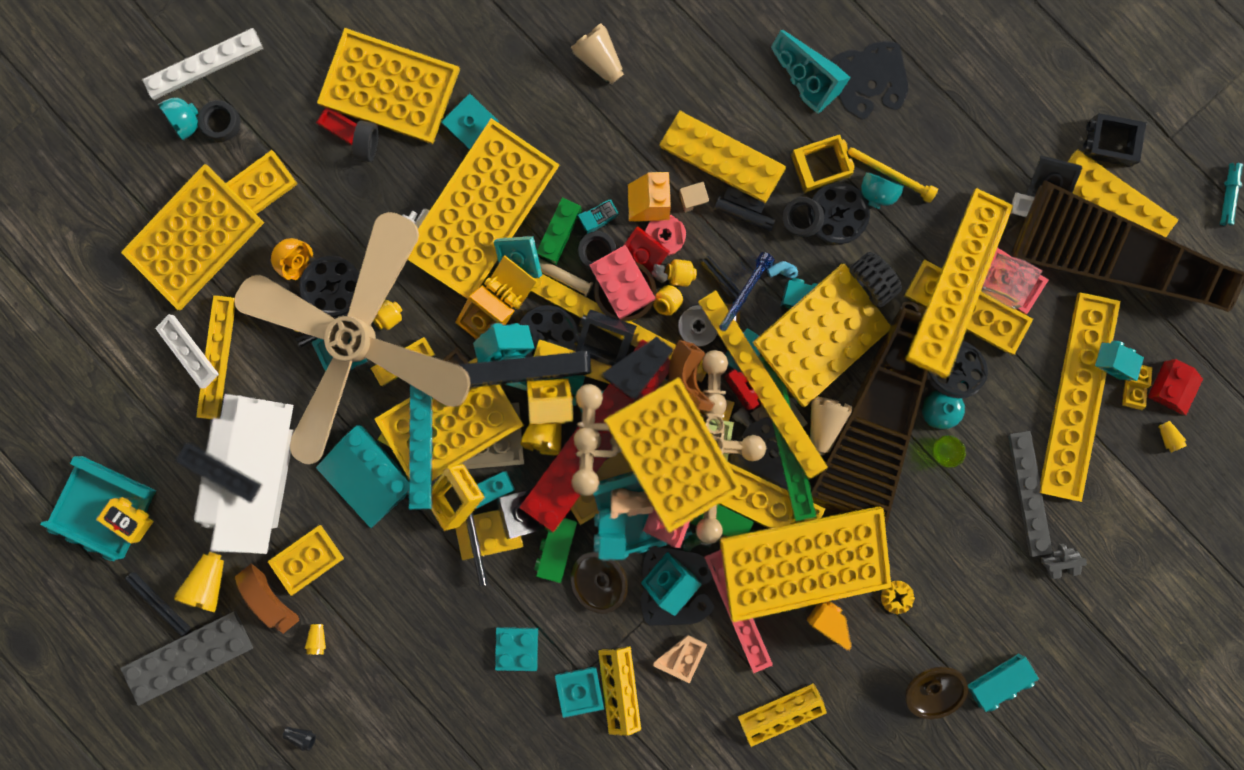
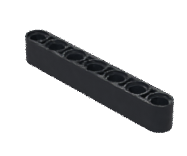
(528, 369)

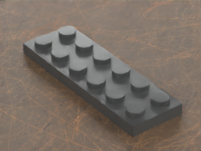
(186, 658)

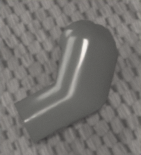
(658, 274)

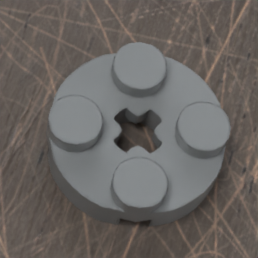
(689, 333)

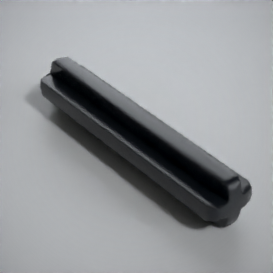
(721, 278)

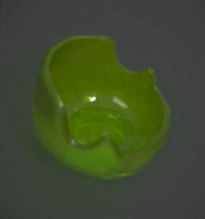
(949, 451)

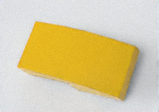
(1136, 391)

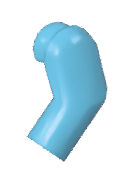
(783, 268)

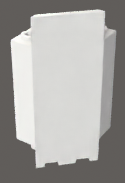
(257, 442)

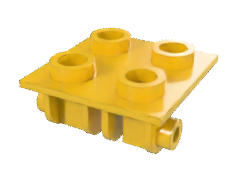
(510, 283)

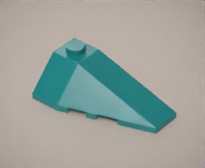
(812, 73)

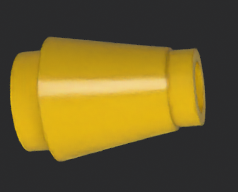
(1172, 437)
(316, 641)

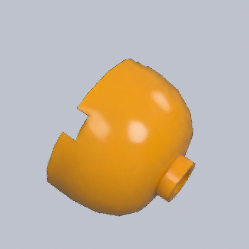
(291, 258)

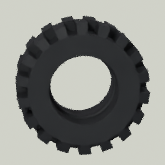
(876, 278)

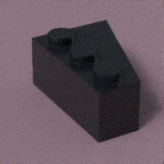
(638, 368)

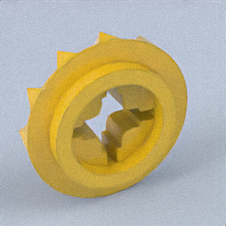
(889, 594)

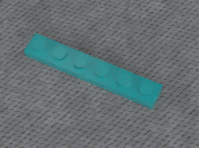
(420, 450)

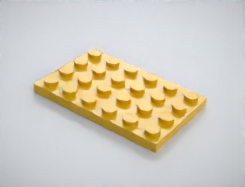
(388, 85)
(192, 237)
(822, 335)
(456, 431)
(673, 455)

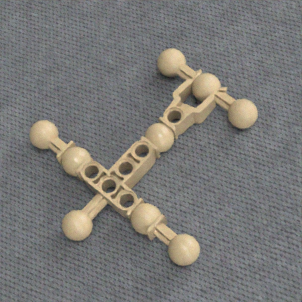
(588, 439)

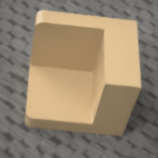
(693, 196)

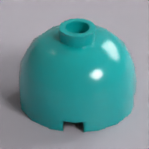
(180, 116)
(880, 191)
(942, 411)

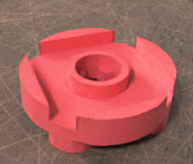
(673, 226)

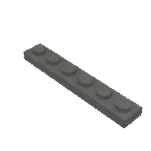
(1029, 493)

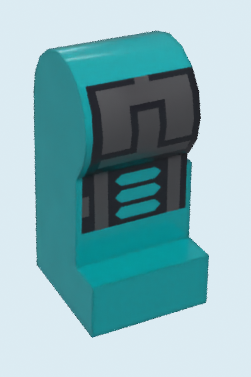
(598, 216)

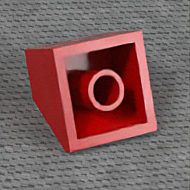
(1176, 386)

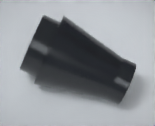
(300, 738)

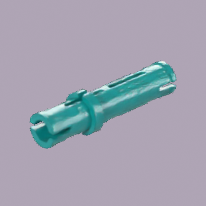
(1231, 194)

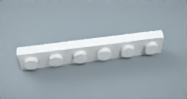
(202, 64)

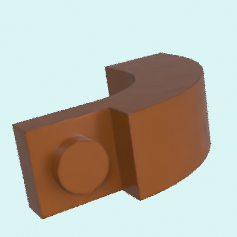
(684, 366)
(260, 598)

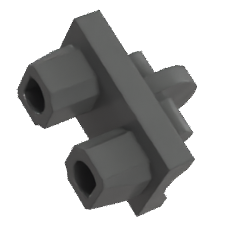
(1063, 559)

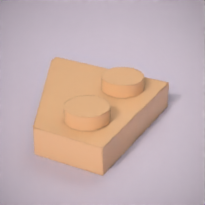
(630, 502)
(682, 658)

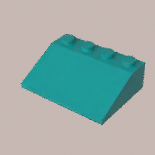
(365, 475)

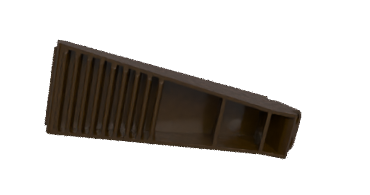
(1097, 243)
(875, 439)

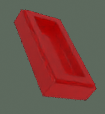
(337, 124)

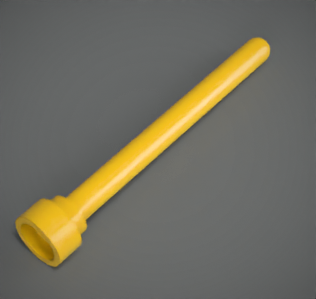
(928, 193)

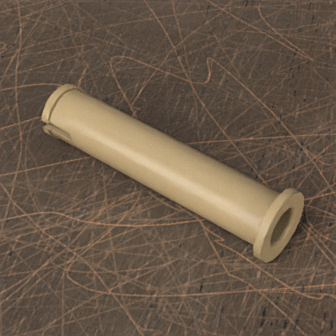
(565, 277)

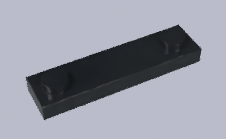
(219, 472)

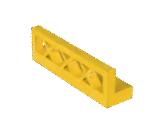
(623, 691)
(781, 712)

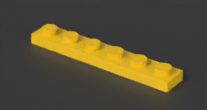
(217, 354)

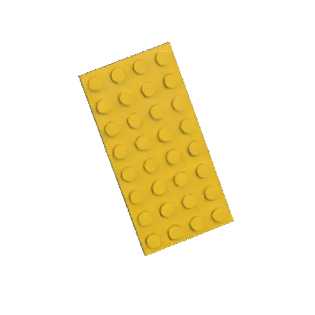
(479, 204)
(806, 563)

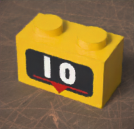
(125, 519)

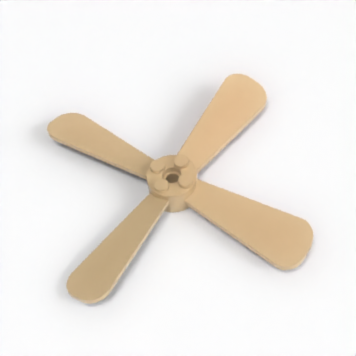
(385, 256)

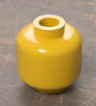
(680, 272)
(668, 300)
(388, 315)

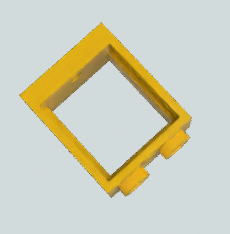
(802, 168)
(467, 491)

